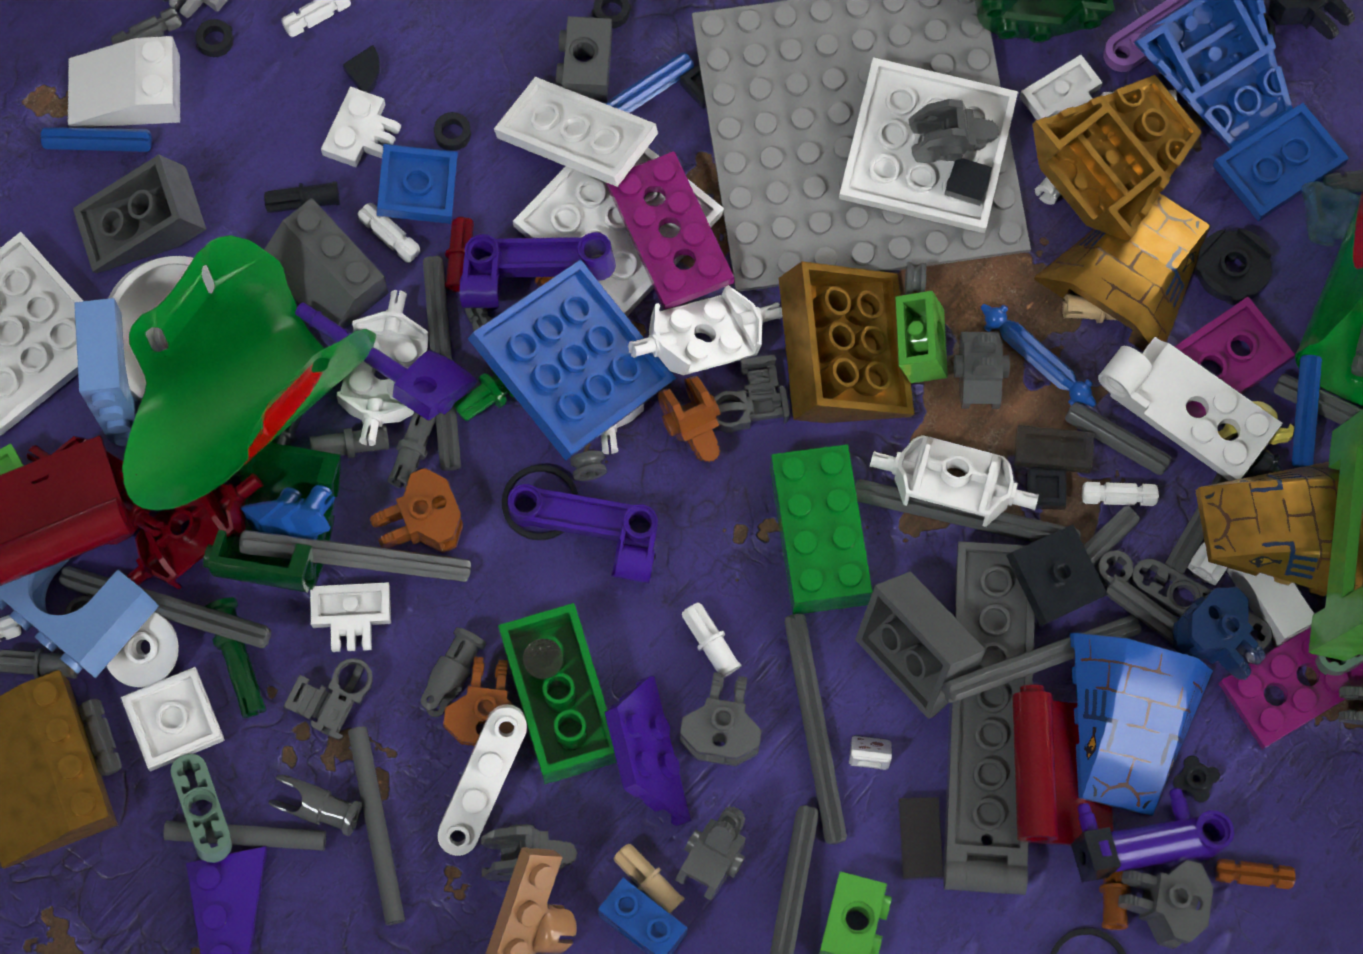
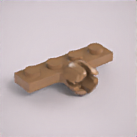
(525, 919)

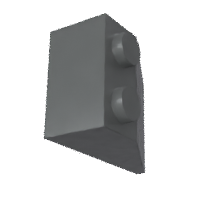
(139, 215)

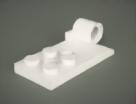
(1160, 386)

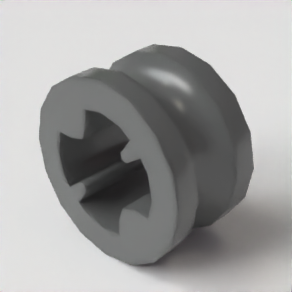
(915, 278)
(588, 465)
(1114, 556)

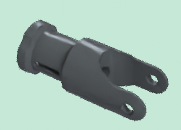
(451, 671)
(320, 806)

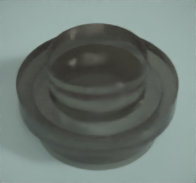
(543, 658)

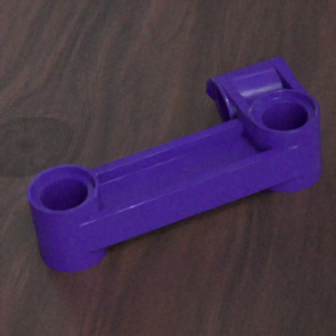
(527, 258)
(595, 519)

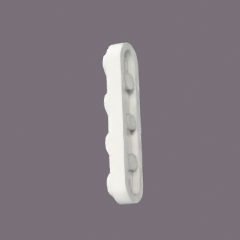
(482, 780)

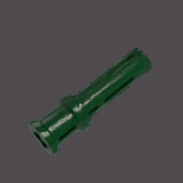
(238, 664)

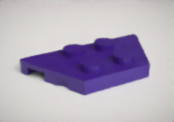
(646, 752)

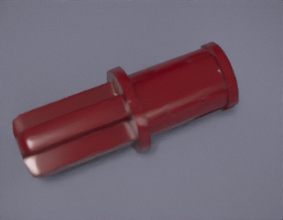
(461, 232)

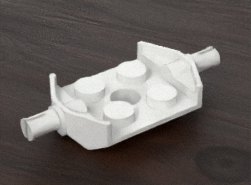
(727, 319)
(365, 394)
(924, 475)

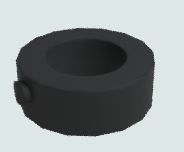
(617, 20)
(218, 49)
(456, 143)

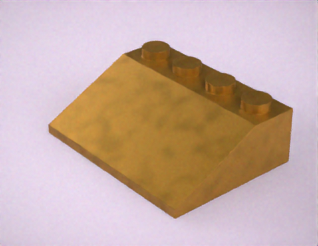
(843, 344)
(46, 772)

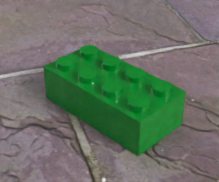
(820, 529)
(564, 710)

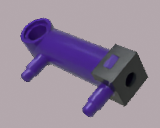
(1105, 852)

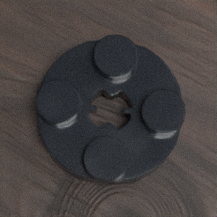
(1233, 245)

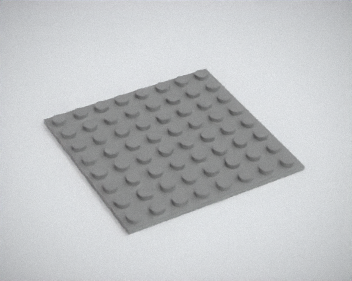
(782, 121)

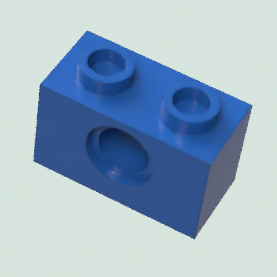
(641, 920)

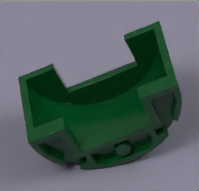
(1041, 18)
(278, 468)

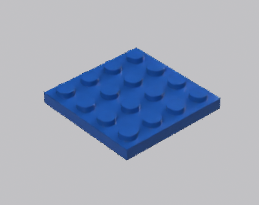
(570, 359)

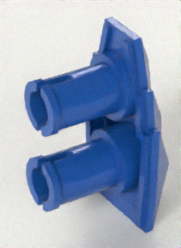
(291, 518)

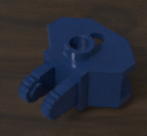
(1216, 628)

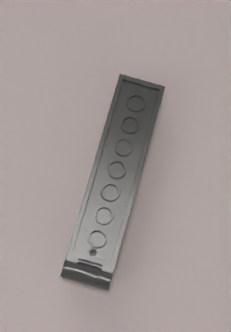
(982, 730)

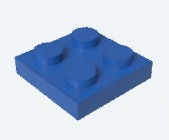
(417, 183)

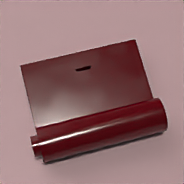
(59, 509)
(1048, 770)

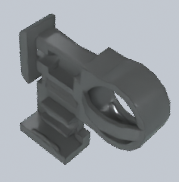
(762, 400)
(327, 707)

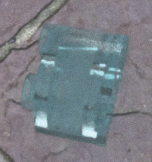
(1327, 212)

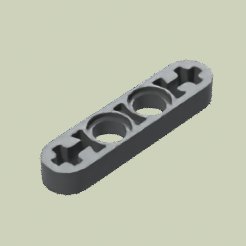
(1179, 580)

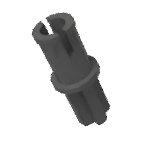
(33, 663)

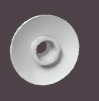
(141, 669)

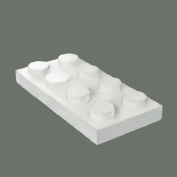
(576, 131)

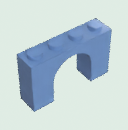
(103, 368)
(88, 635)

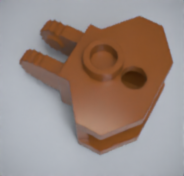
(693, 420)
(421, 515)
(474, 707)

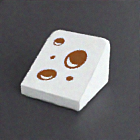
(870, 752)

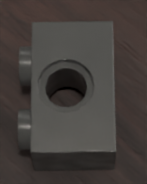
(588, 38)

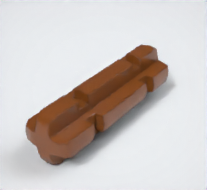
(1254, 873)

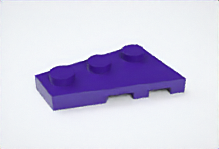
(227, 900)

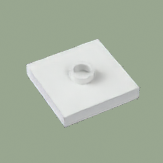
(172, 718)

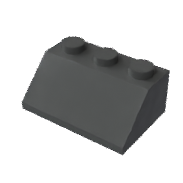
(325, 266)
(917, 641)

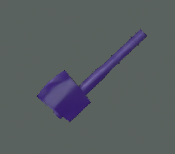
(425, 387)

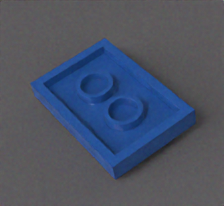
(1279, 160)

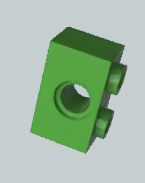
(921, 337)
(851, 895)

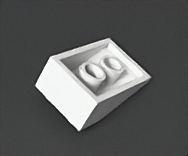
(125, 84)

